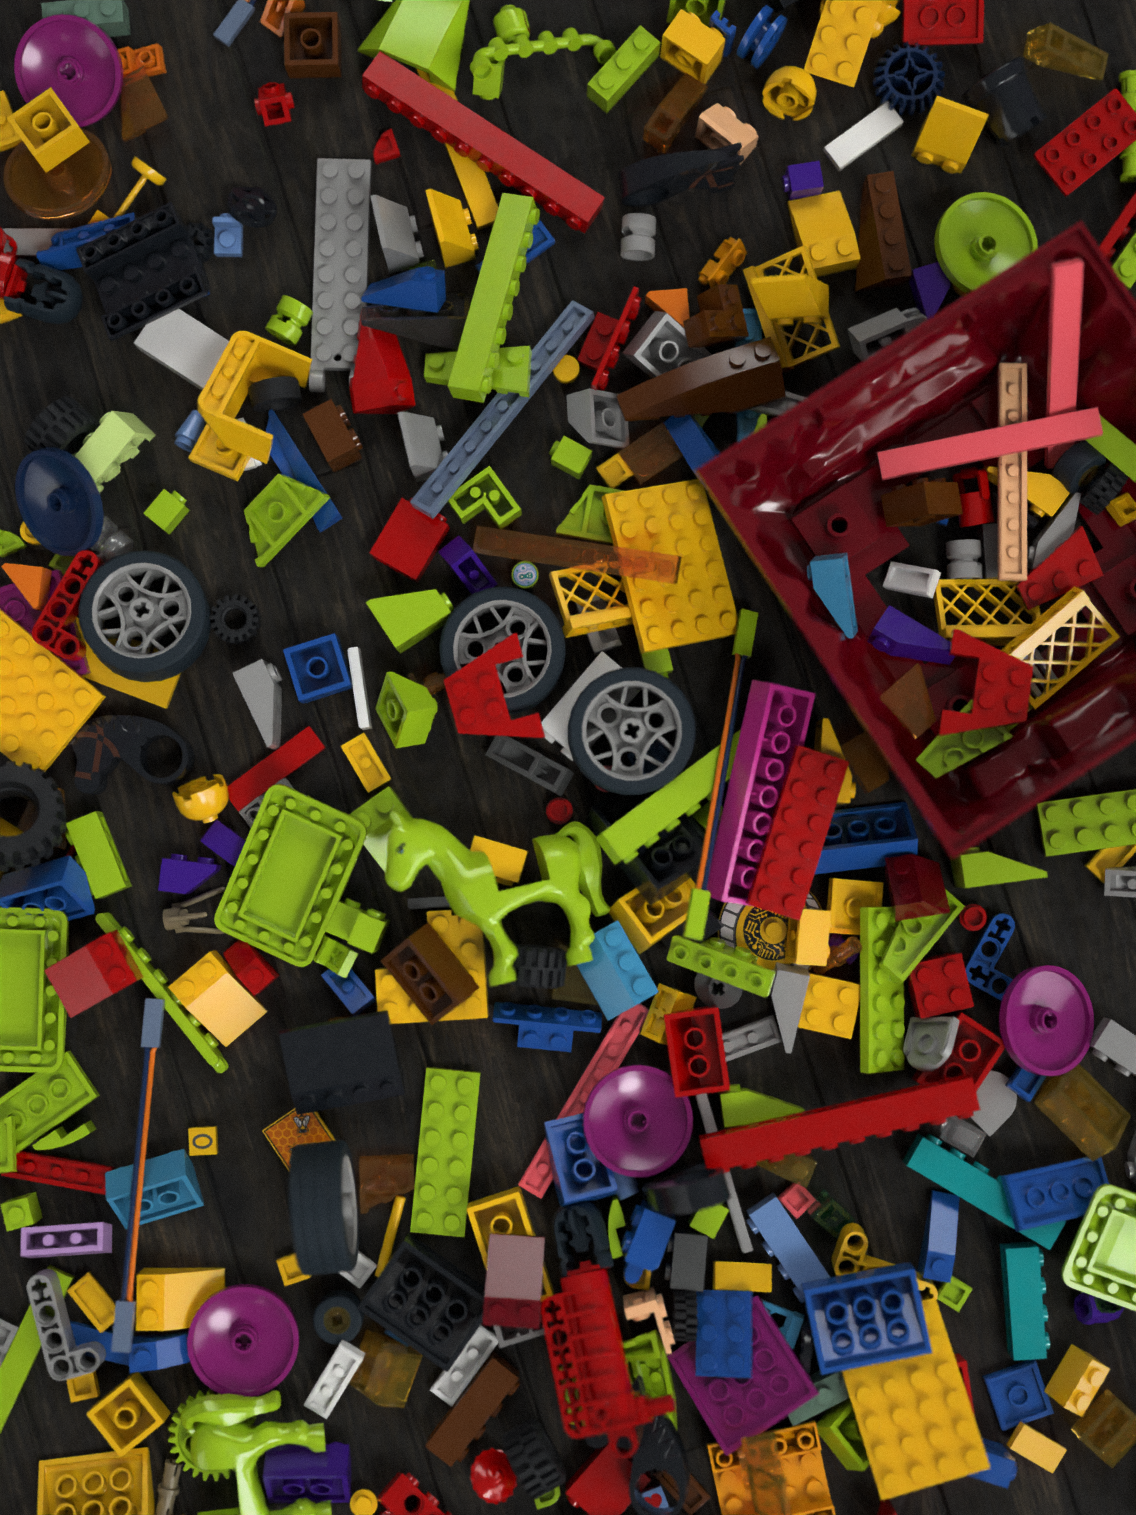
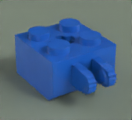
(645, 1241)

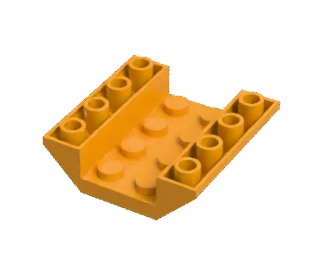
(802, 1468)

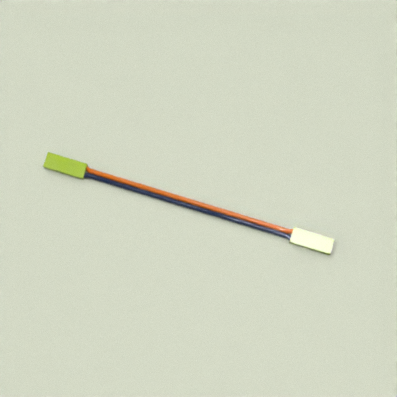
(700, 898)

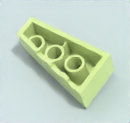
(111, 445)

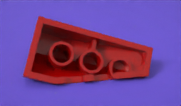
(380, 374)

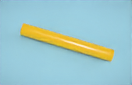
(391, 1232)

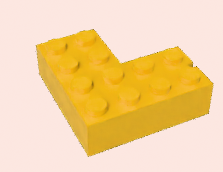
(468, 946)

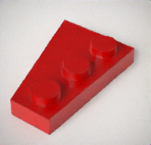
(1067, 566)

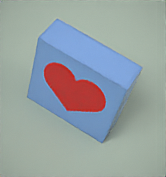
(655, 1496)

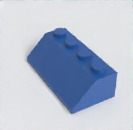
(866, 837)

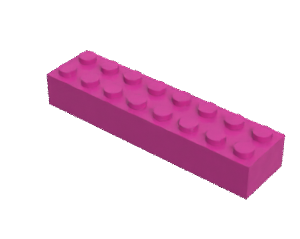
(771, 728)

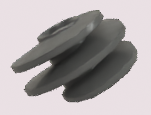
(717, 994)

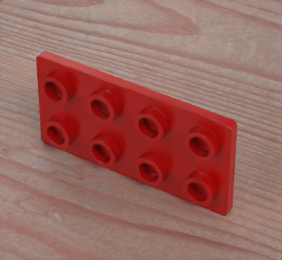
(1089, 142)
(603, 341)

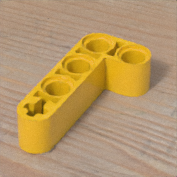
(861, 1262)

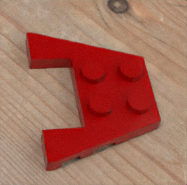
(999, 688)
(479, 697)

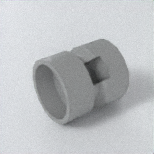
(638, 230)
(964, 559)

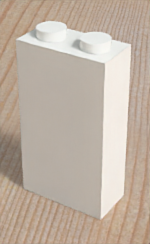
(183, 346)
(556, 722)

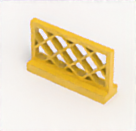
(777, 332)
(596, 619)
(1046, 626)
(993, 634)

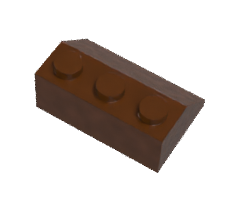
(430, 974)

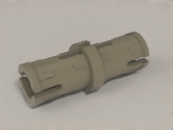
(168, 1488)

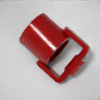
(975, 505)

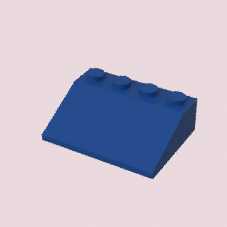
(866, 1318)

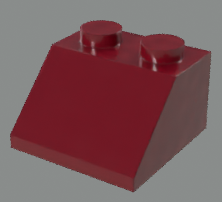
(915, 887)

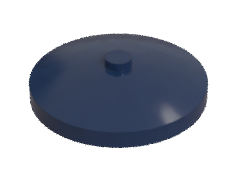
(59, 501)

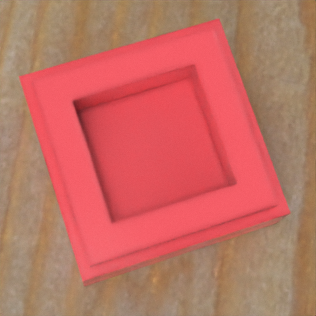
(796, 1199)

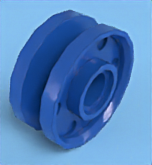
(761, 36)

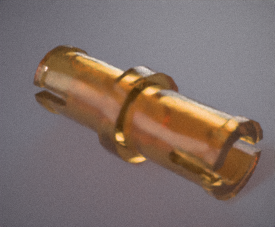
(839, 954)

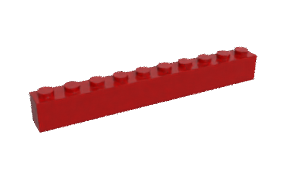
(481, 142)
(840, 1123)

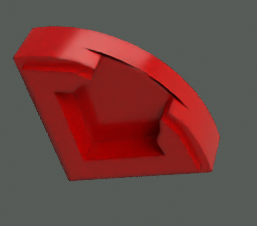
(386, 148)

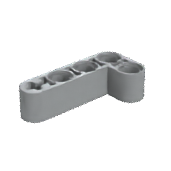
(60, 1324)

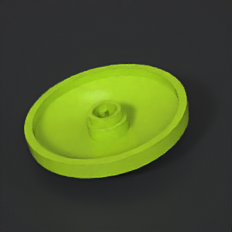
(981, 239)

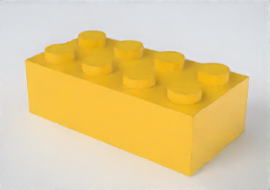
(842, 39)
(504, 1214)

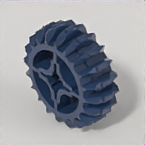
(929, 74)

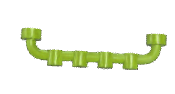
(483, 69)

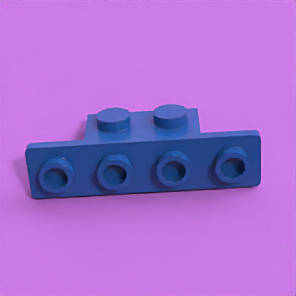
(546, 1026)

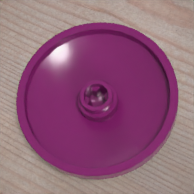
(75, 62)
(1046, 1020)
(637, 1121)
(243, 1340)

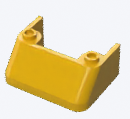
(243, 363)

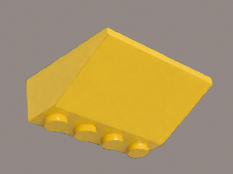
(97, 1484)

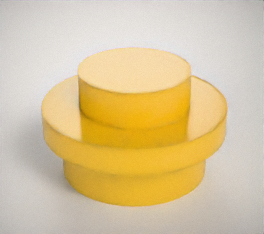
(363, 1502)

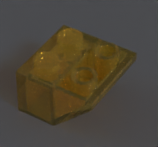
(386, 1370)
(1107, 1428)

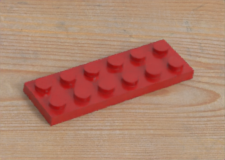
(797, 832)

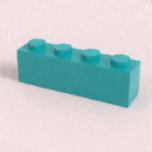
(1024, 1300)

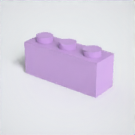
(66, 1240)

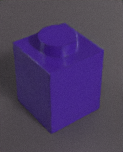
(803, 180)

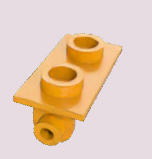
(731, 254)

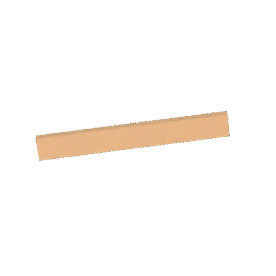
(1012, 477)

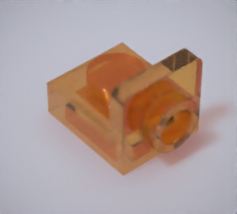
(433, 682)

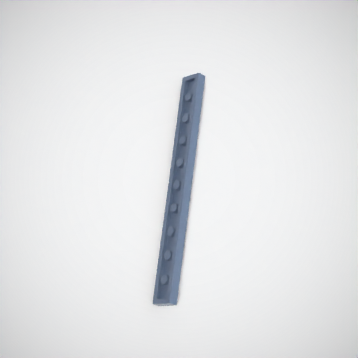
(500, 413)

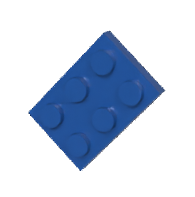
(724, 1334)

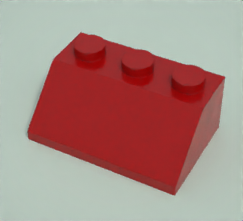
(696, 1051)

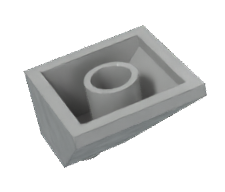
(598, 418)

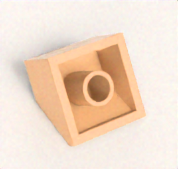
(721, 128)

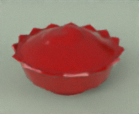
(492, 1476)

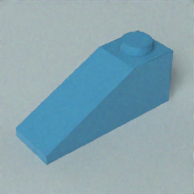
(834, 587)

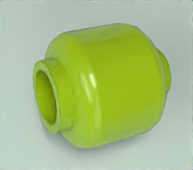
(510, 23)

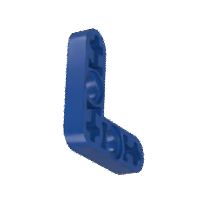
(987, 964)

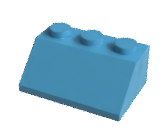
(616, 972)
(168, 1188)

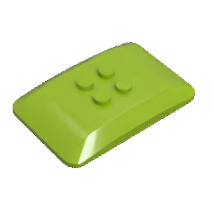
(290, 875)
(29, 1006)
(1105, 1248)

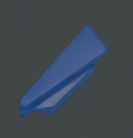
(63, 251)
(293, 465)

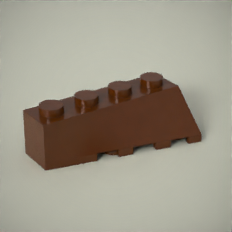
(881, 236)

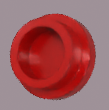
(559, 810)
(972, 917)

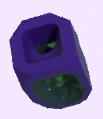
(1093, 1310)

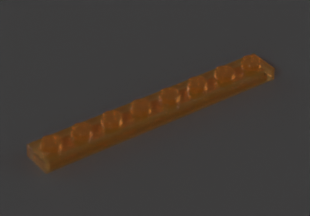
(577, 554)

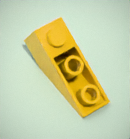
(1043, 491)

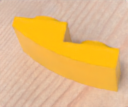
(742, 1276)

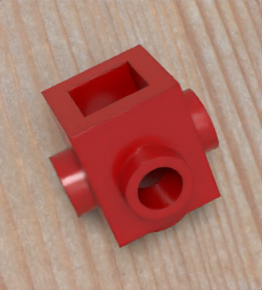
(274, 103)

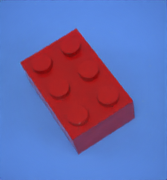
(972, 1054)

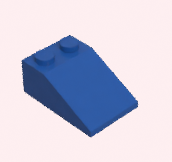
(574, 1167)

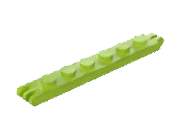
(156, 982)

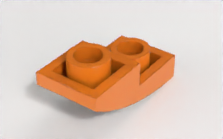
(150, 57)

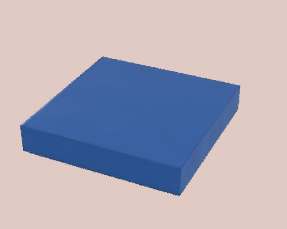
(1018, 1394)

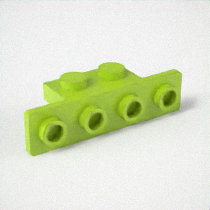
(722, 962)

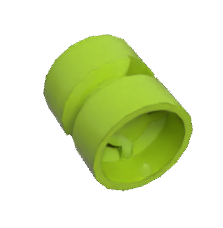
(289, 320)

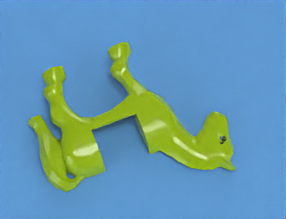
(473, 890)
(227, 1442)

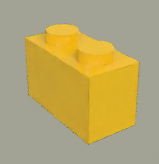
(809, 938)
(1076, 1380)

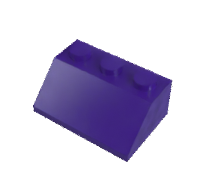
(299, 1473)

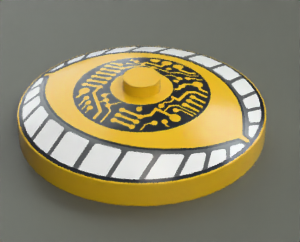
(759, 931)

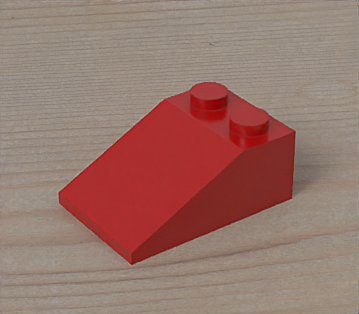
(93, 973)

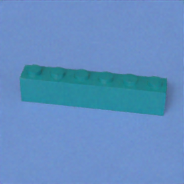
(970, 1184)

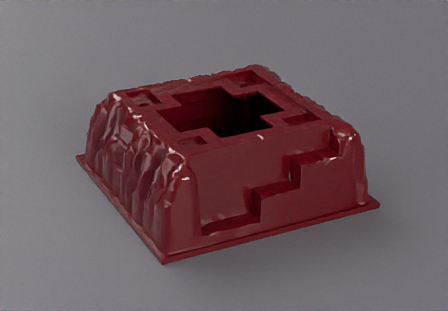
(824, 467)

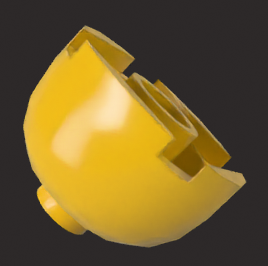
(790, 92)
(202, 798)

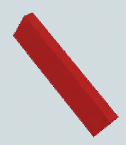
(274, 768)
(60, 1172)

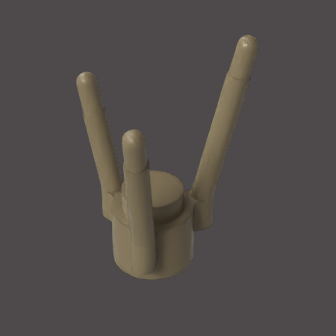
(177, 917)

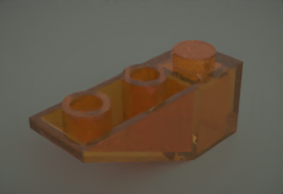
(673, 112)

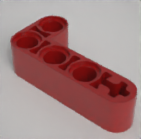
(61, 596)

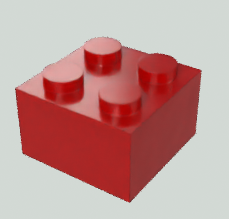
(939, 985)

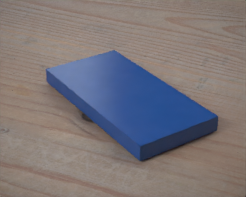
(1052, 1192)

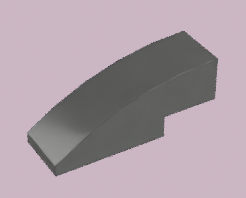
(530, 764)

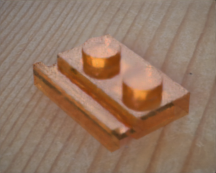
(651, 454)

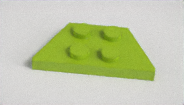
(280, 513)
(588, 517)

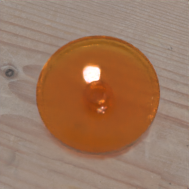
(64, 189)

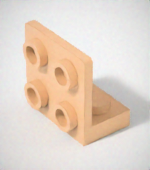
(641, 1303)

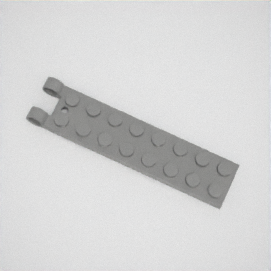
(339, 264)

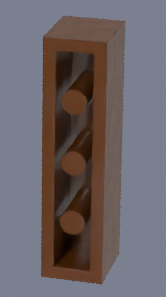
(472, 1409)

